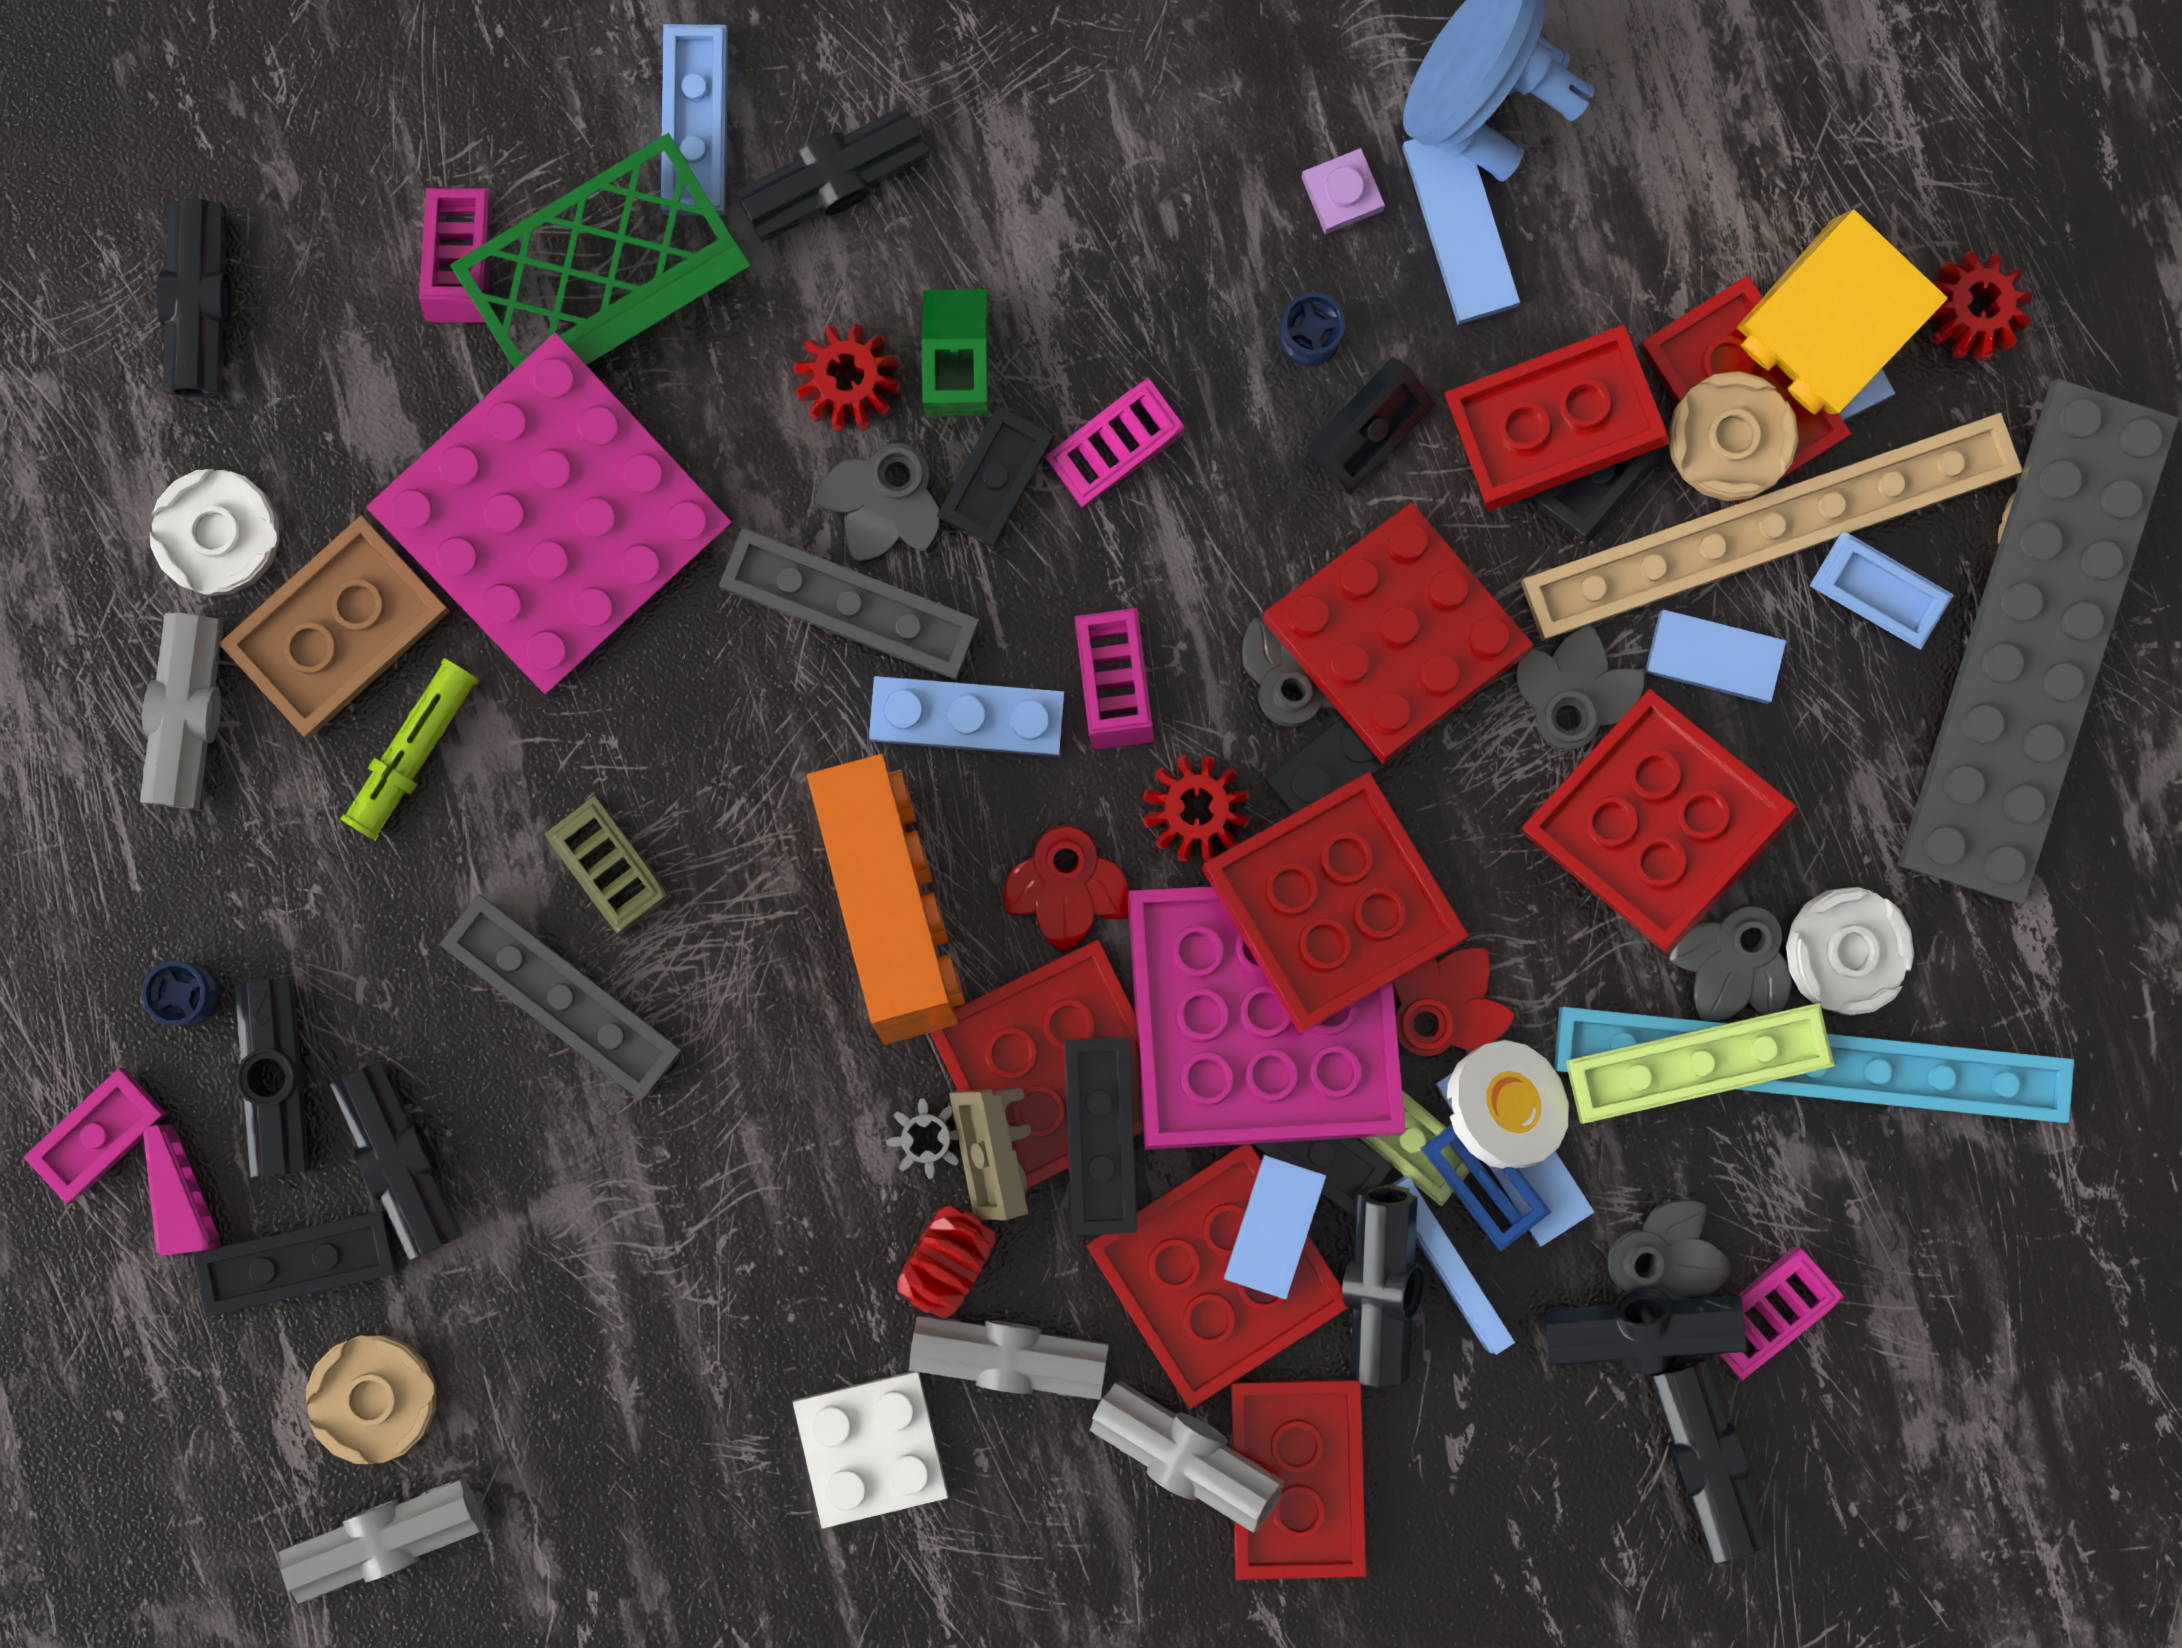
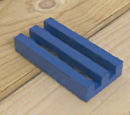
(1519, 1224)

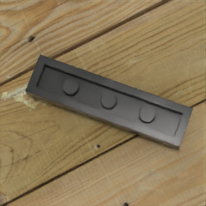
(849, 604)
(561, 997)

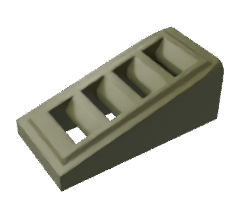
(639, 906)

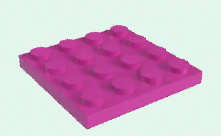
(549, 513)
(1224, 1053)

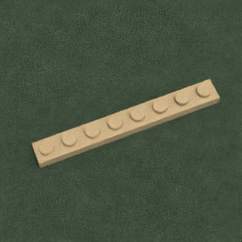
(1771, 526)

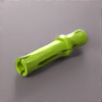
(409, 750)

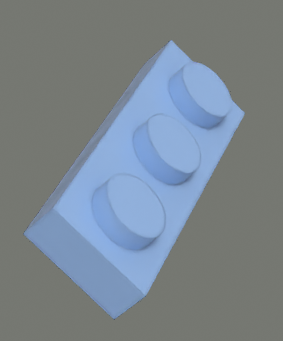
(966, 716)

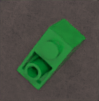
(955, 353)

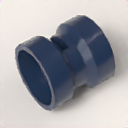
(1311, 317)
(168, 995)

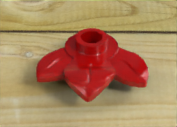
(1066, 896)
(1454, 996)

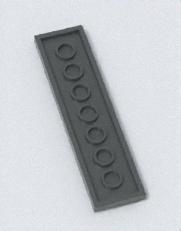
(2038, 641)

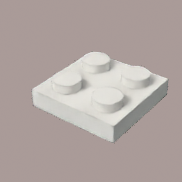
(870, 1449)

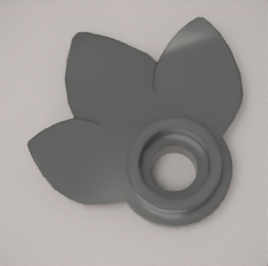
(878, 510)
(1275, 667)
(1577, 680)
(1731, 974)
(1678, 1258)

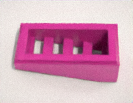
(441, 292)
(1122, 409)
(1118, 730)
(177, 1204)
(1804, 1315)

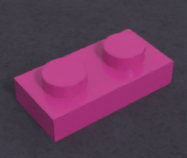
(95, 1136)

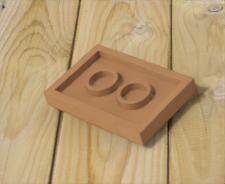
(334, 627)

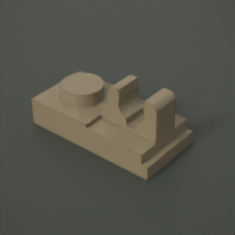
(990, 1164)

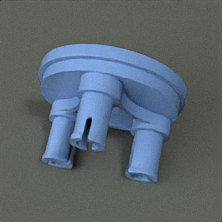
(1471, 69)

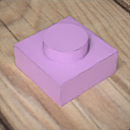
(1343, 191)

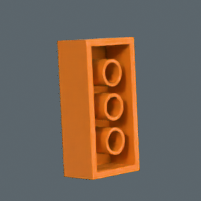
(882, 900)

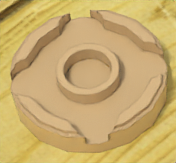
(1733, 436)
(371, 1399)

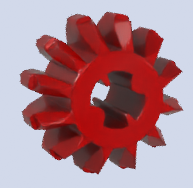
(1996, 322)
(825, 388)
(1174, 807)
(946, 1261)

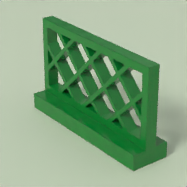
(645, 303)

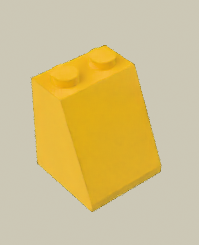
(1839, 314)

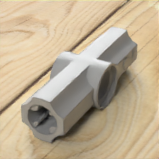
(181, 711)
(1008, 1357)
(1187, 1456)
(380, 1540)

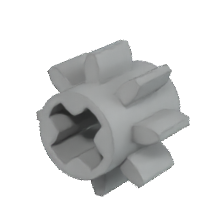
(908, 1139)

